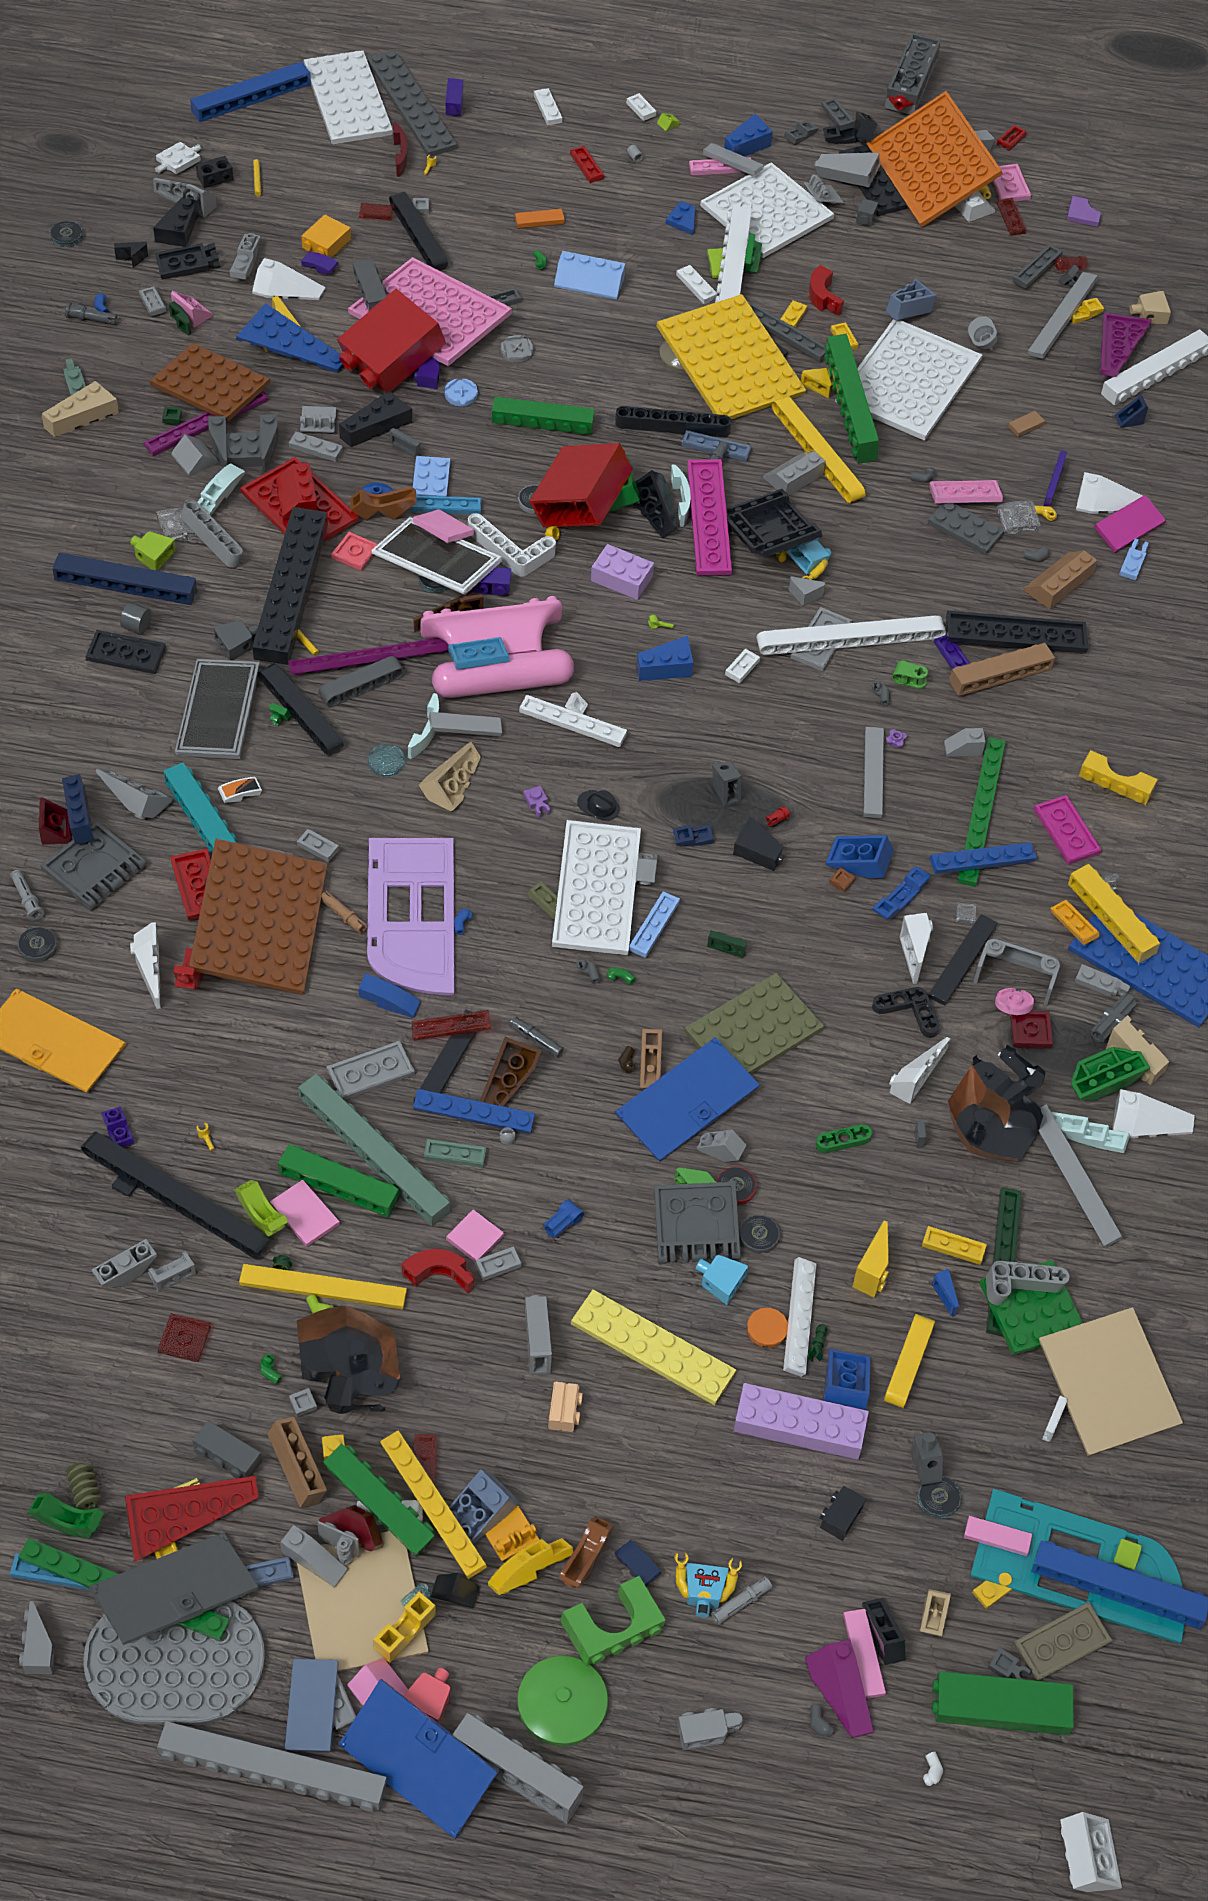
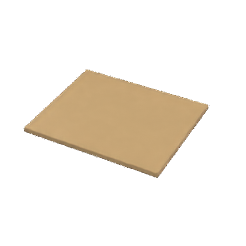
(1110, 1381)
(360, 1605)

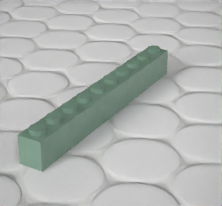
(374, 1149)

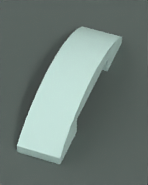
(680, 482)
(420, 742)

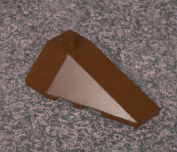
(510, 1071)

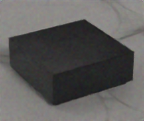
(125, 1185)

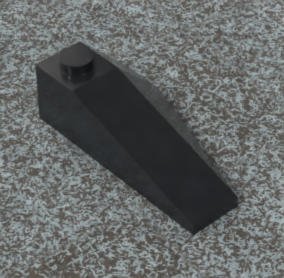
(656, 502)

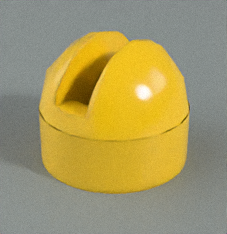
(553, 531)

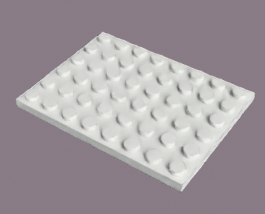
(914, 377)

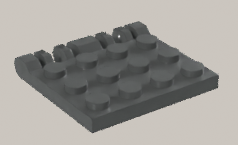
(90, 864)
(696, 1218)

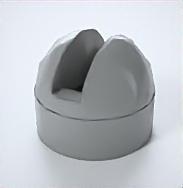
(507, 1136)

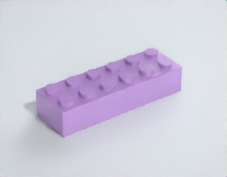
(801, 1421)

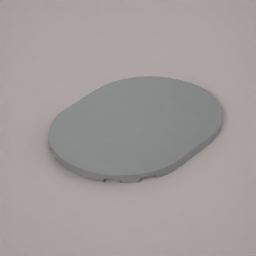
(176, 1671)

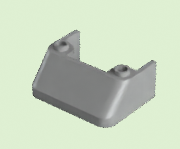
(1022, 956)

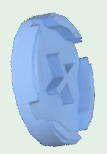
(461, 392)

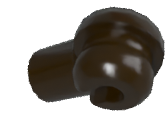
(624, 1060)

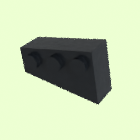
(177, 223)

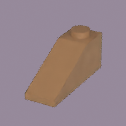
(650, 1056)

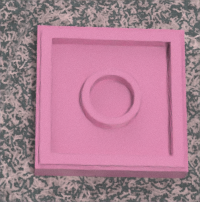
(475, 1236)

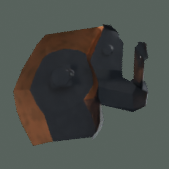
(993, 1111)
(351, 1353)

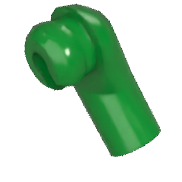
(541, 259)
(622, 973)
(267, 1369)

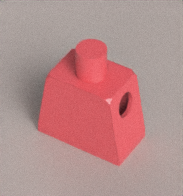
(431, 1694)

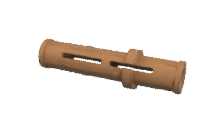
(349, 917)

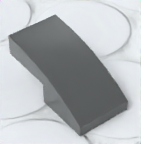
(801, 132)

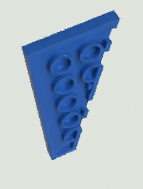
(288, 339)

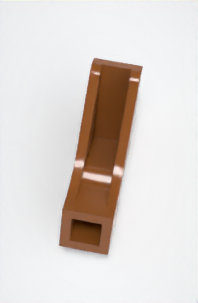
(390, 503)
(586, 1553)

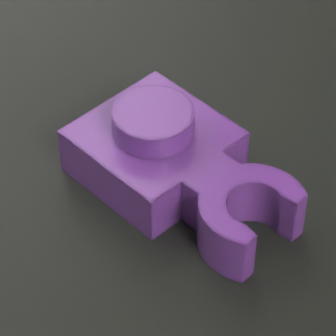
(537, 799)

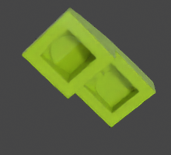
(714, 257)

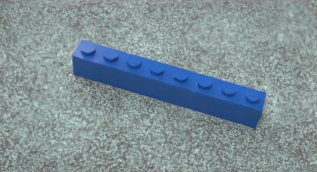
(250, 91)
(1121, 1584)

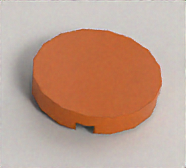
(767, 1327)

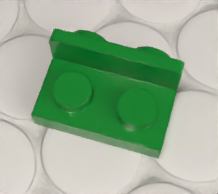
(752, 254)

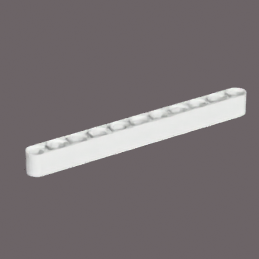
(850, 635)

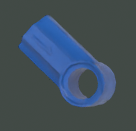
(567, 1215)

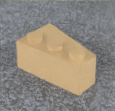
(1127, 1037)

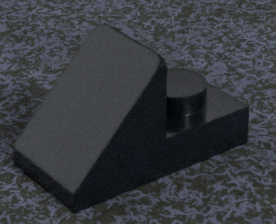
(132, 250)

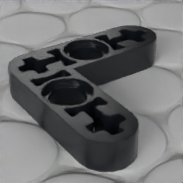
(914, 1003)

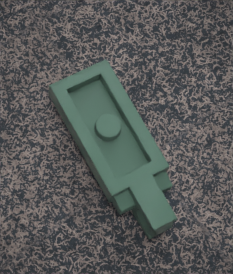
(73, 377)

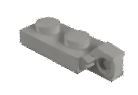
(1101, 982)

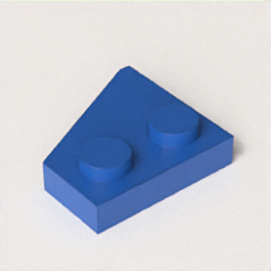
(682, 217)

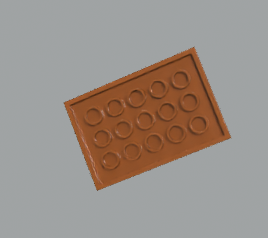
(210, 382)

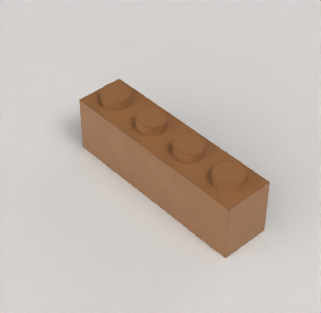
(297, 1462)

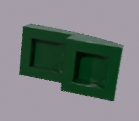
(180, 316)

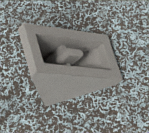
(806, 590)

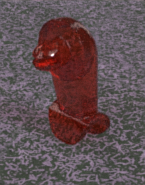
(1063, 262)

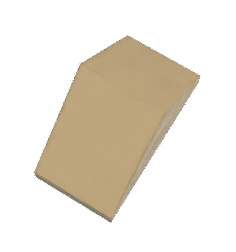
(934, 1612)

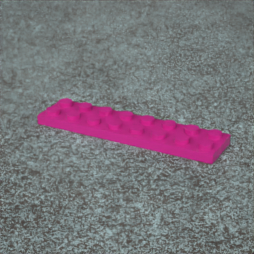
(709, 517)

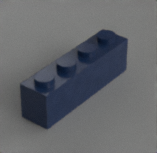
(78, 809)

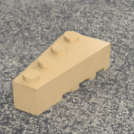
(80, 409)

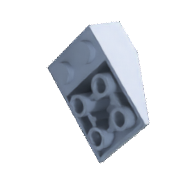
(482, 1505)

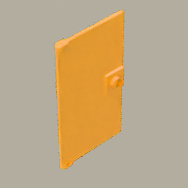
(55, 1041)

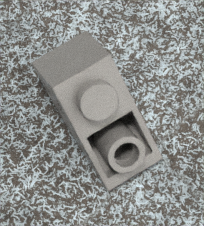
(722, 1145)

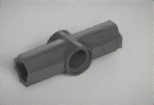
(1113, 1016)

